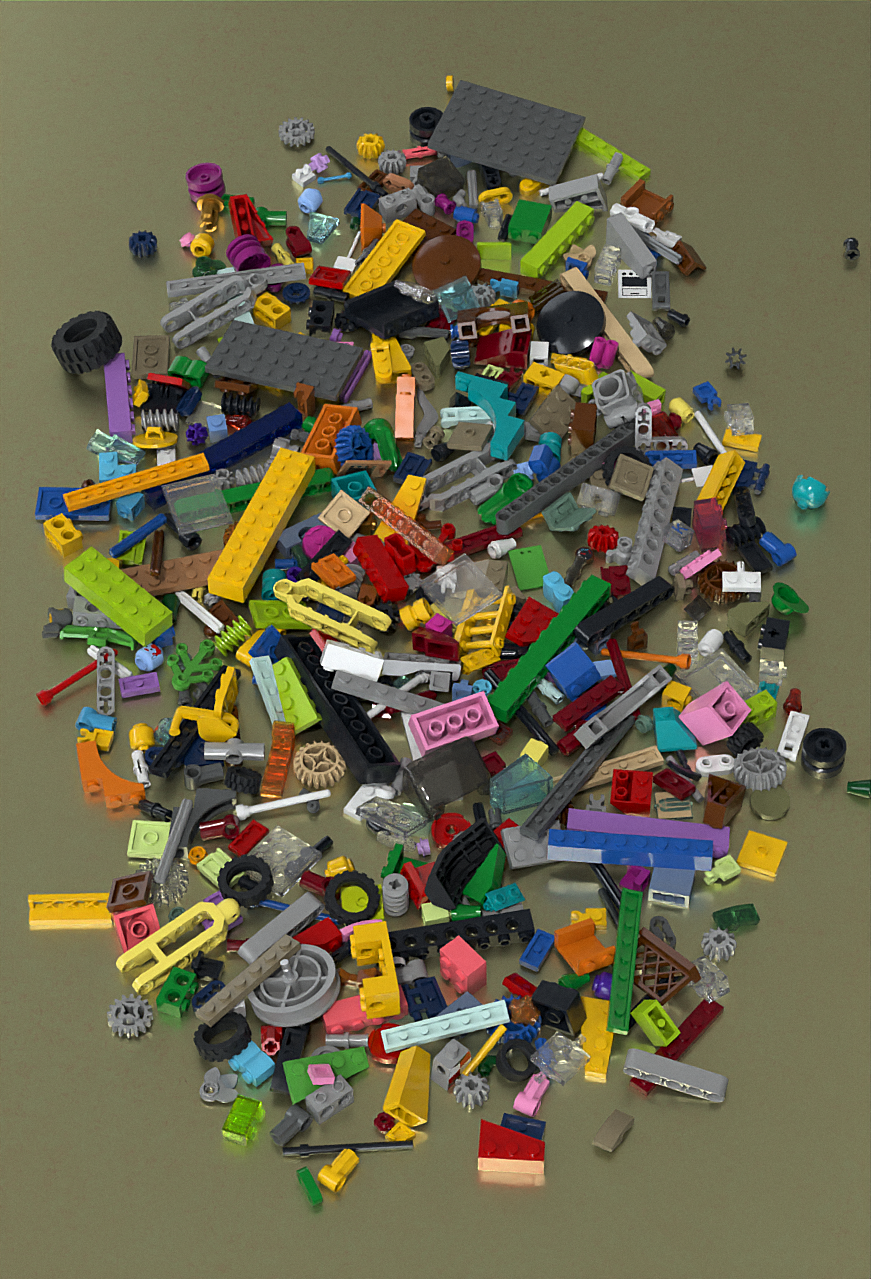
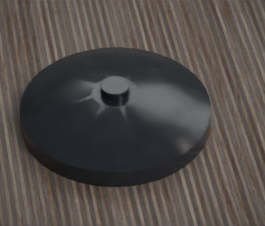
(571, 323)

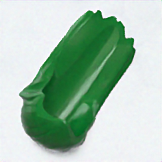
(383, 434)
(512, 489)

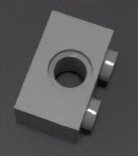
(397, 205)

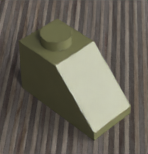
(437, 354)
(747, 616)

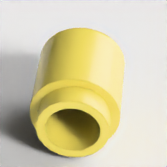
(681, 408)

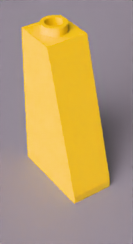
(398, 359)
(409, 1088)

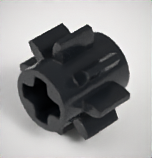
(737, 363)

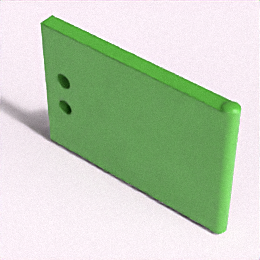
(528, 567)

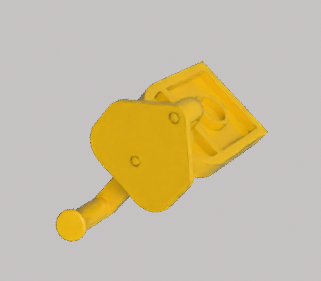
(213, 723)

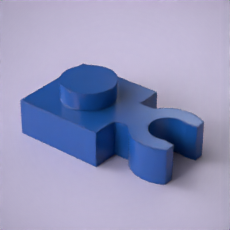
(706, 393)

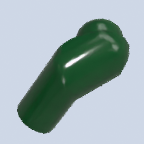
(486, 1065)

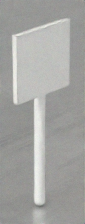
(347, 263)
(699, 475)

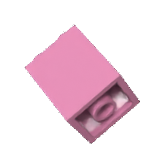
(715, 714)

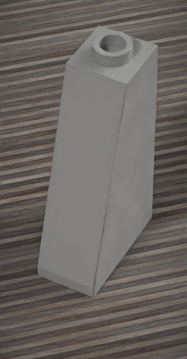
(633, 250)

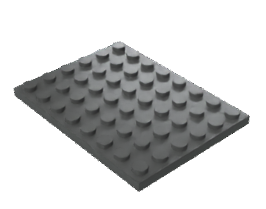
(506, 132)

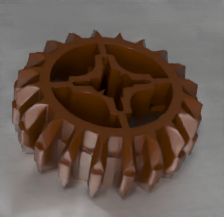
(713, 588)

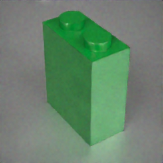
(529, 221)

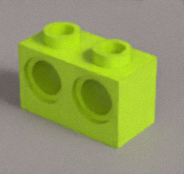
(762, 708)

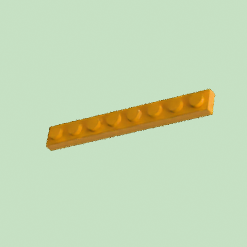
(136, 482)

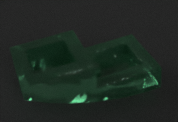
(736, 916)

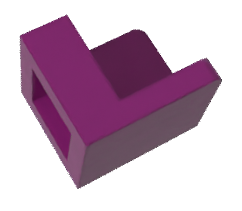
(636, 878)

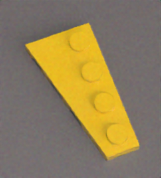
(598, 1040)

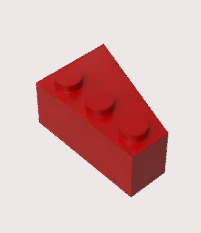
(246, 220)
(509, 1150)

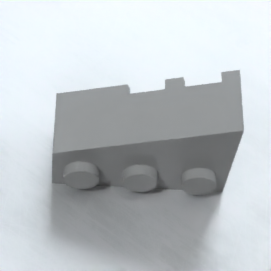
(584, 190)

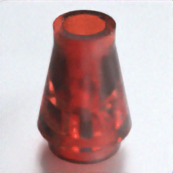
(237, 421)
(793, 702)

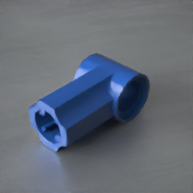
(780, 552)

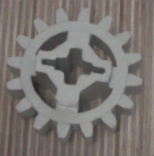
(296, 131)
(130, 1014)

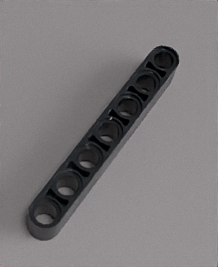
(623, 611)

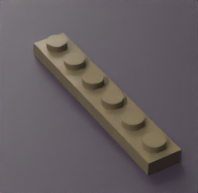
(247, 980)

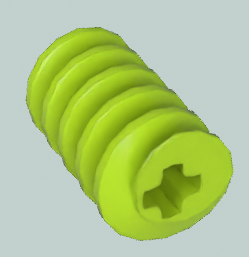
(232, 636)

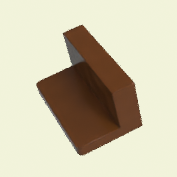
(690, 258)

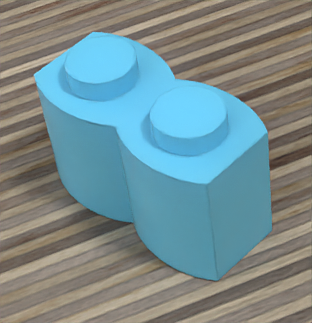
(556, 590)
(253, 1064)

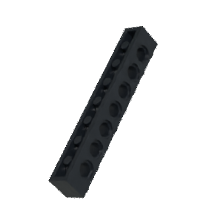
(478, 927)

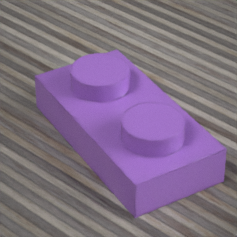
(139, 685)

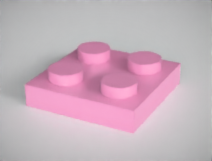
(700, 562)

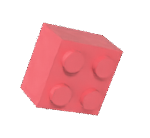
(462, 966)

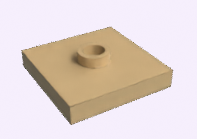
(344, 514)

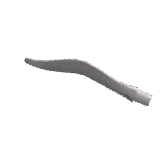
(428, 421)

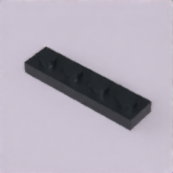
(336, 544)

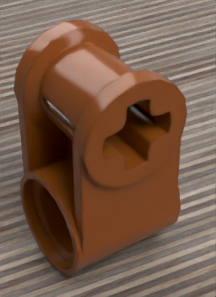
(368, 595)

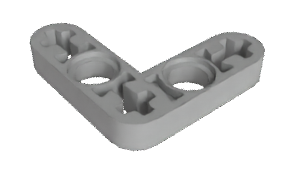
(647, 437)

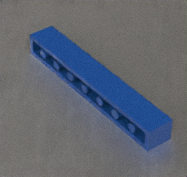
(630, 850)

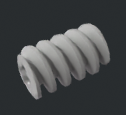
(160, 420)
(251, 476)
(353, 588)
(395, 895)

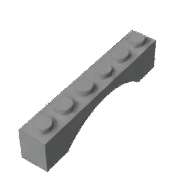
(622, 707)

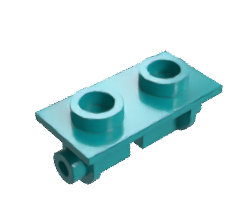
(503, 898)

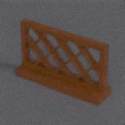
(665, 957)

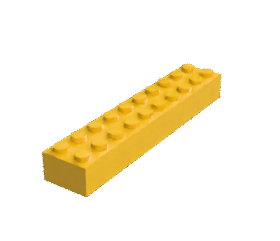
(261, 525)

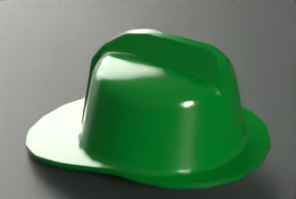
(787, 600)

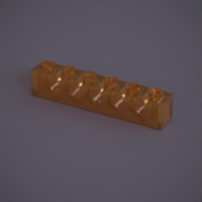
(406, 526)

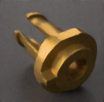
(209, 206)

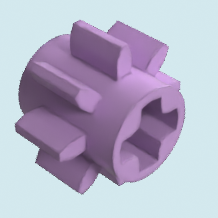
(319, 162)

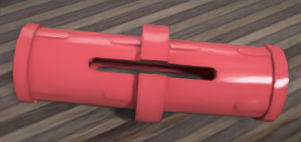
(418, 152)

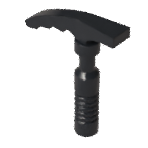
(685, 770)

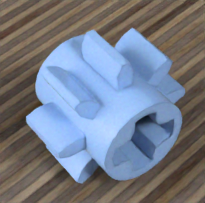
(524, 468)

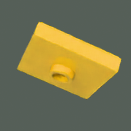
(761, 853)

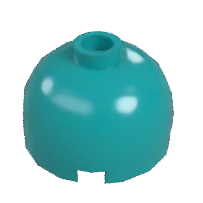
(809, 493)

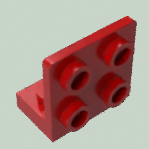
(417, 881)

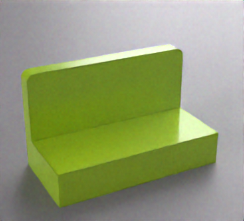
(494, 250)

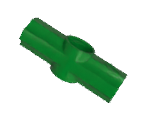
(272, 218)

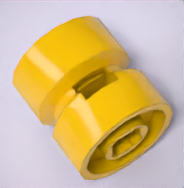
(415, 615)

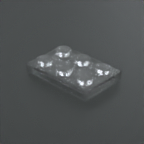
(391, 816)

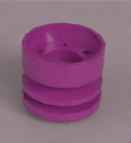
(247, 253)

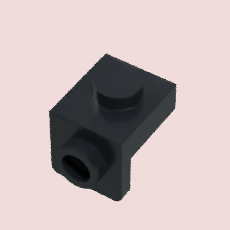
(207, 968)

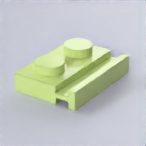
(213, 863)

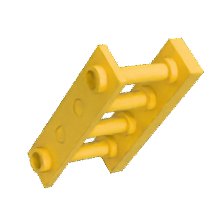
(467, 629)

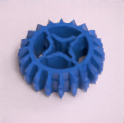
(353, 444)
(517, 1030)

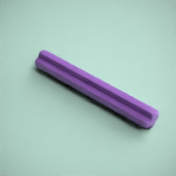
(355, 377)

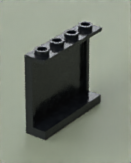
(388, 311)

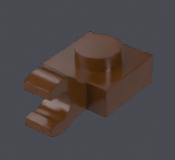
(638, 639)

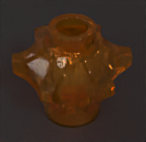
(523, 1011)

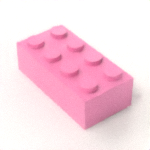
(452, 721)

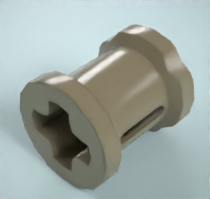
(433, 438)

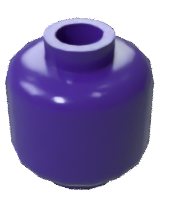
(602, 985)

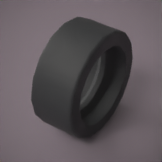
(506, 1070)

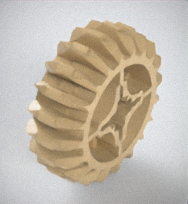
(316, 759)

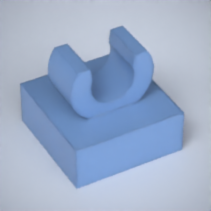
(461, 690)

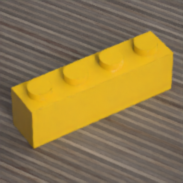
(722, 477)

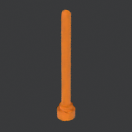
(682, 661)

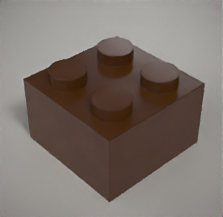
(583, 427)

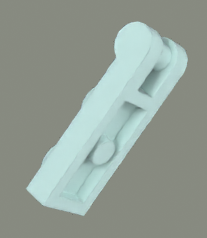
(463, 414)

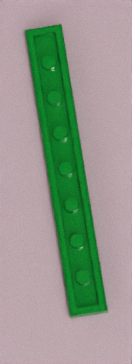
(624, 961)

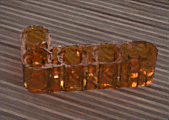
(279, 759)

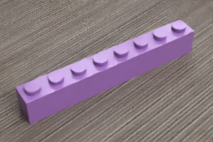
(635, 825)

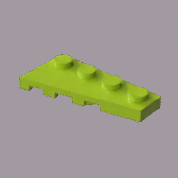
(293, 696)

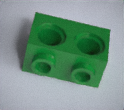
(173, 990)

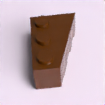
(721, 801)

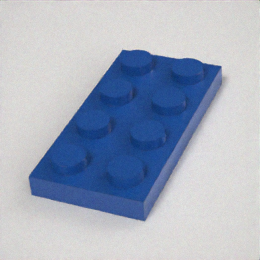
(51, 503)

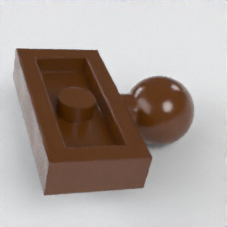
(223, 614)

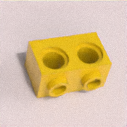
(272, 311)
(63, 535)

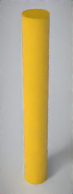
(484, 1050)

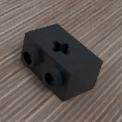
(774, 639)

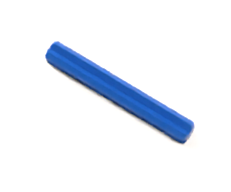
(138, 535)

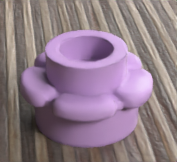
(423, 847)

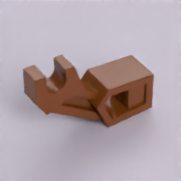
(354, 980)

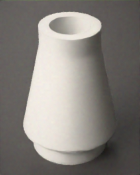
(501, 547)

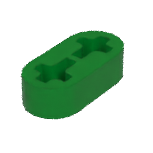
(309, 1186)

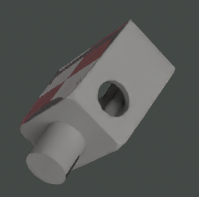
(450, 1064)

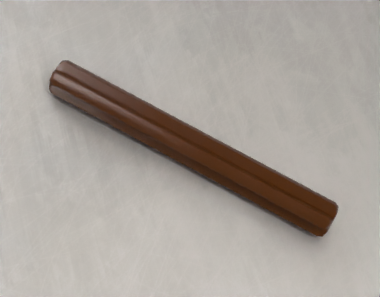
(157, 551)

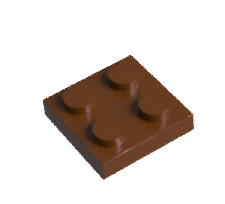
(242, 387)
(129, 891)

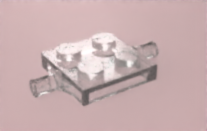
(560, 1058)

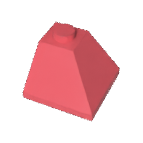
(135, 925)

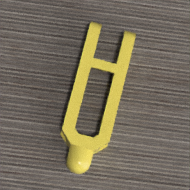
(294, 592)
(181, 958)

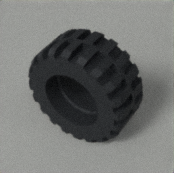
(86, 342)

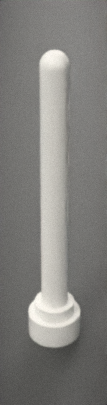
(421, 676)
(244, 811)

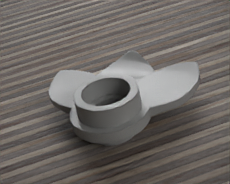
(221, 1085)

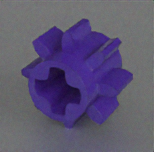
(196, 434)

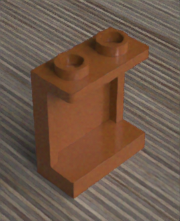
(648, 203)

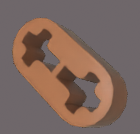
(396, 183)

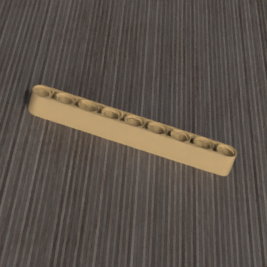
(627, 351)

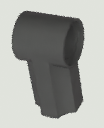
(196, 776)
(295, 1120)

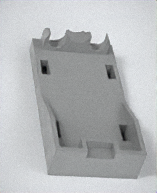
(405, 663)

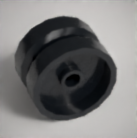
(422, 125)
(823, 753)

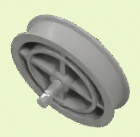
(297, 989)

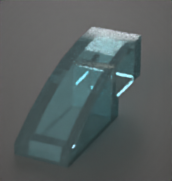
(126, 451)

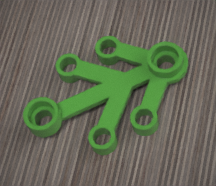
(182, 681)

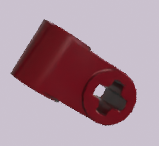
(297, 242)

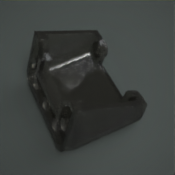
(445, 777)

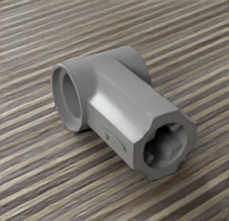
(424, 199)
(486, 490)
(413, 971)

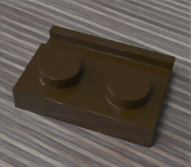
(545, 294)

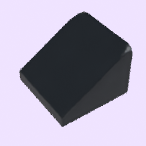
(459, 400)

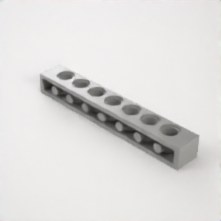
(655, 516)

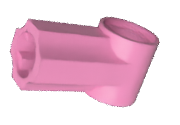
(530, 1099)

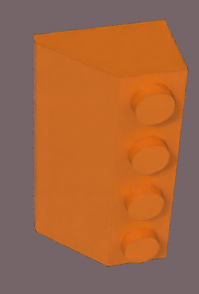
(324, 432)

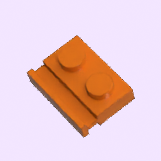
(333, 571)

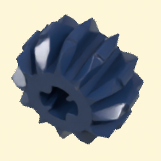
(142, 244)
(460, 354)

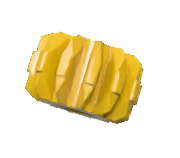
(370, 145)

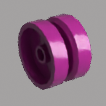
(205, 179)

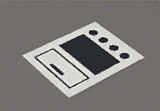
(632, 286)

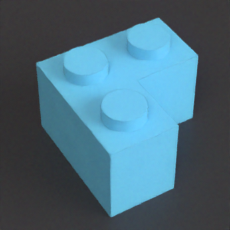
(110, 468)

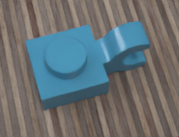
(506, 287)

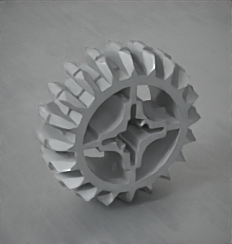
(759, 769)

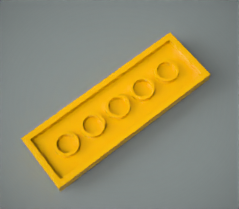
(385, 258)

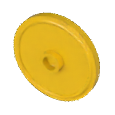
(155, 439)

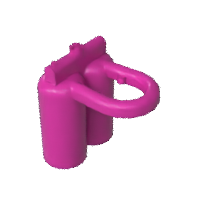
(603, 352)

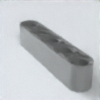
(288, 922)
(675, 1075)

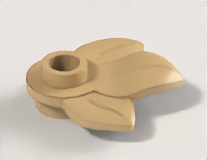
(585, 255)

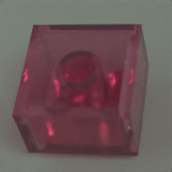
(709, 524)

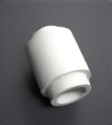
(710, 642)

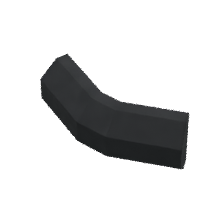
(459, 863)

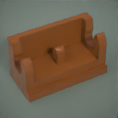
(305, 399)

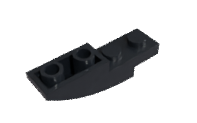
(291, 1049)

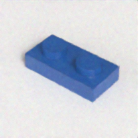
(537, 950)

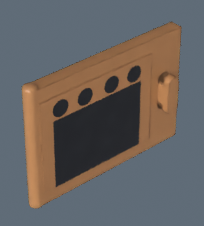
(374, 468)

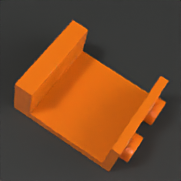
(582, 948)

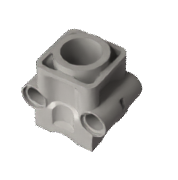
(617, 397)

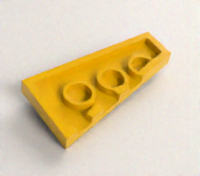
(408, 500)

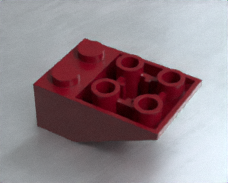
(504, 349)

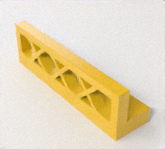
(70, 911)

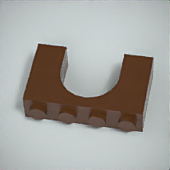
(474, 319)

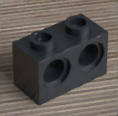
(321, 319)

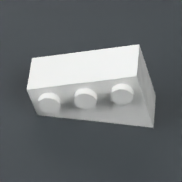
(351, 660)

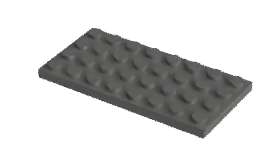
(283, 359)

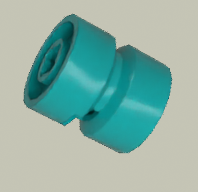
(554, 441)
(269, 578)

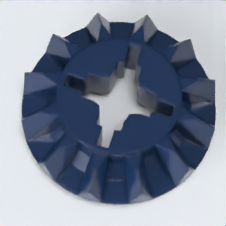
(297, 288)

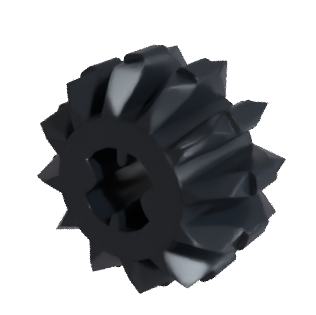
(391, 611)

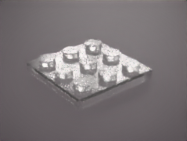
(286, 857)

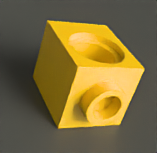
(676, 696)

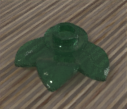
(207, 266)

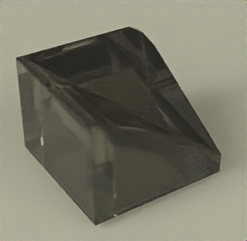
(697, 608)

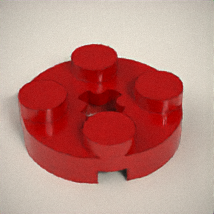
(444, 824)
(377, 1048)

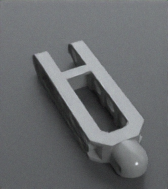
(200, 326)
(473, 463)

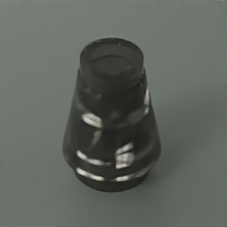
(664, 328)

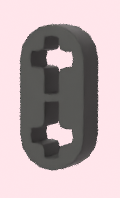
(666, 932)

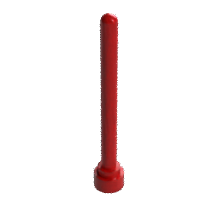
(46, 696)

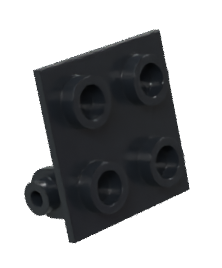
(162, 398)

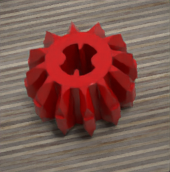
(602, 538)

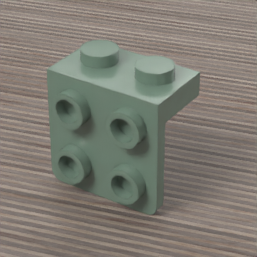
(565, 514)

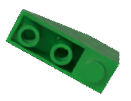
(487, 877)

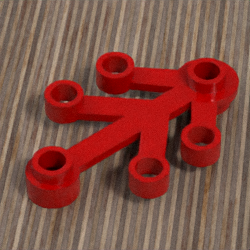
(448, 532)

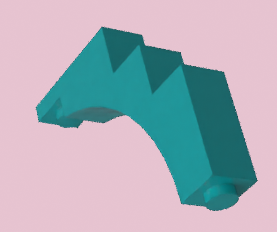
(493, 398)

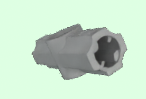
(234, 751)

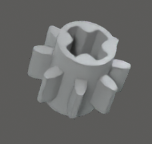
(225, 478)

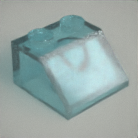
(455, 296)

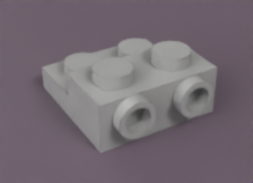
(645, 334)

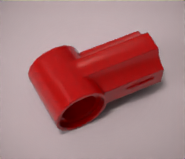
(271, 1038)

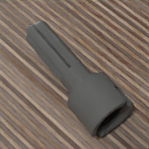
(422, 331)

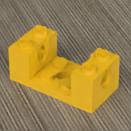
(370, 946)

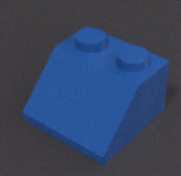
(573, 671)

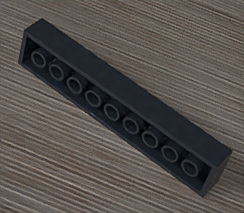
(341, 714)

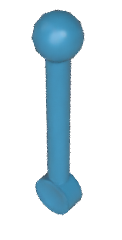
(320, 180)

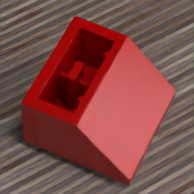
(632, 792)

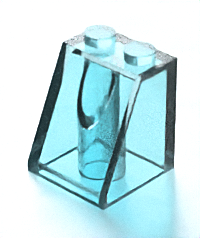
(520, 786)

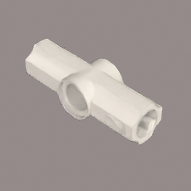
(634, 218)

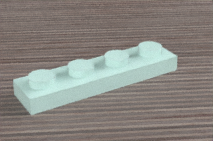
(267, 685)

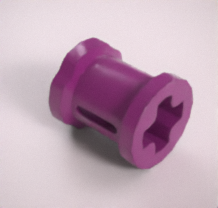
(445, 204)

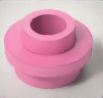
(187, 239)

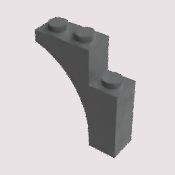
(206, 806)

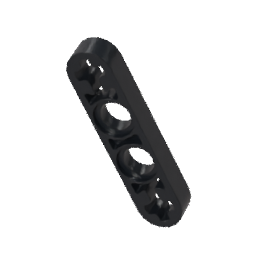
(744, 506)

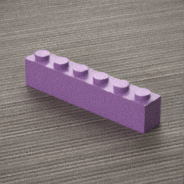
(118, 397)

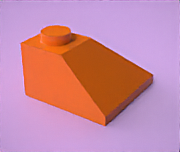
(370, 226)

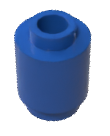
(465, 213)

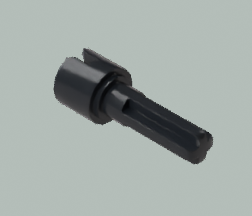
(190, 541)

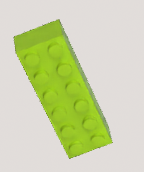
(118, 596)

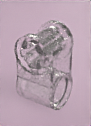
(492, 213)

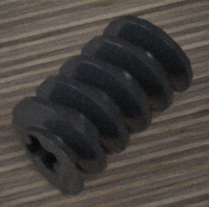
(240, 407)
(737, 533)

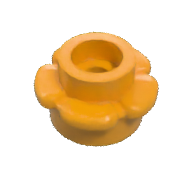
(195, 852)

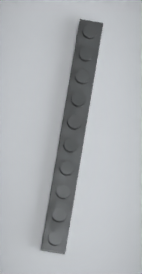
(573, 780)

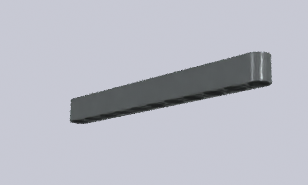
(563, 479)

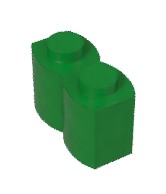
(189, 370)

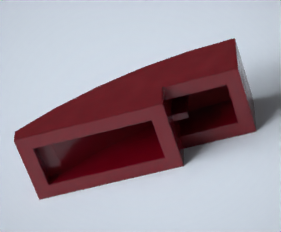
(435, 644)

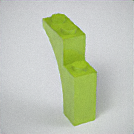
(650, 390)

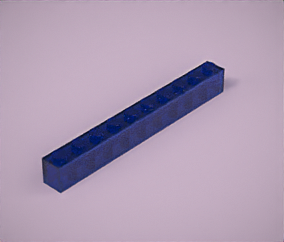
(238, 446)

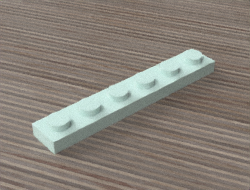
(445, 1026)

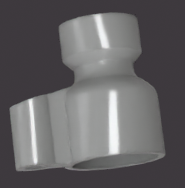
(571, 386)
(283, 443)
(622, 553)

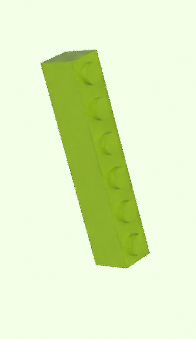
(557, 240)

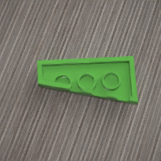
(342, 1062)

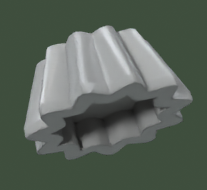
(412, 580)

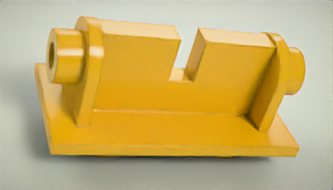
(478, 660)

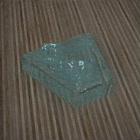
(321, 227)

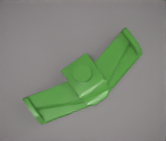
(99, 636)

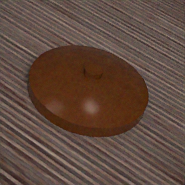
(446, 260)

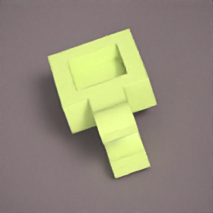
(723, 868)

